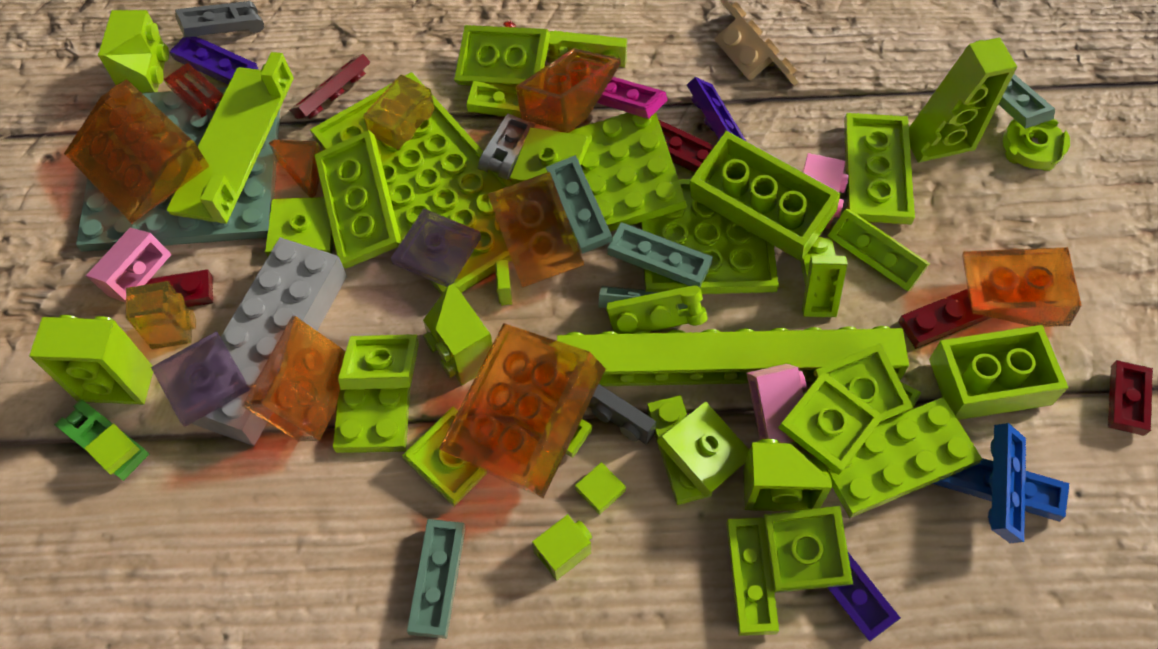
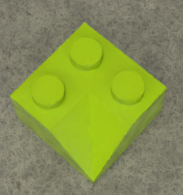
(134, 50)
(457, 335)
(783, 478)

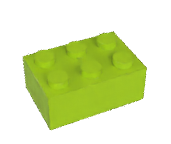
(92, 359)
(998, 372)

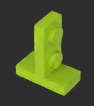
(823, 279)

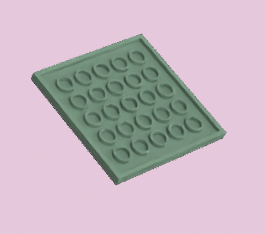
(104, 225)

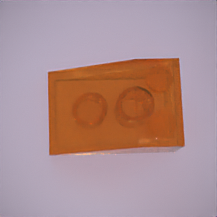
(566, 89)
(535, 229)
(1023, 285)
(298, 383)

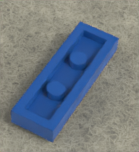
(1008, 483)

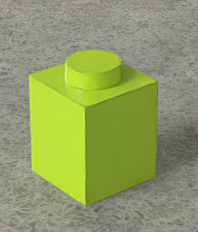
(563, 546)

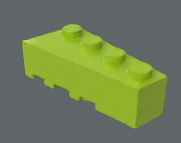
(963, 102)

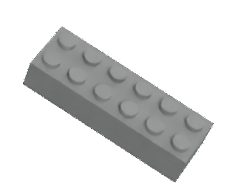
(290, 284)

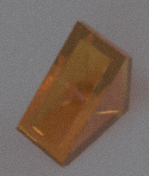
(299, 162)

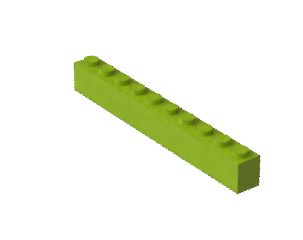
(728, 356)

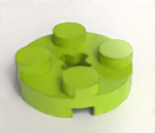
(1041, 156)

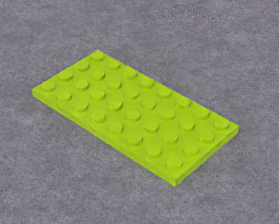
(432, 173)

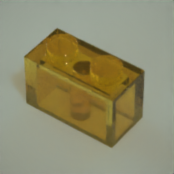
(399, 111)
(159, 315)

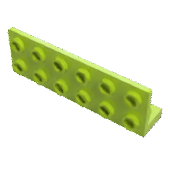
(234, 141)

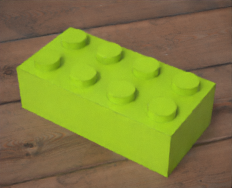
(764, 195)

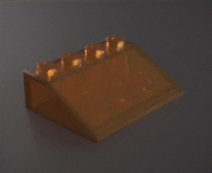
(133, 152)
(524, 408)

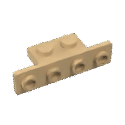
(746, 48)

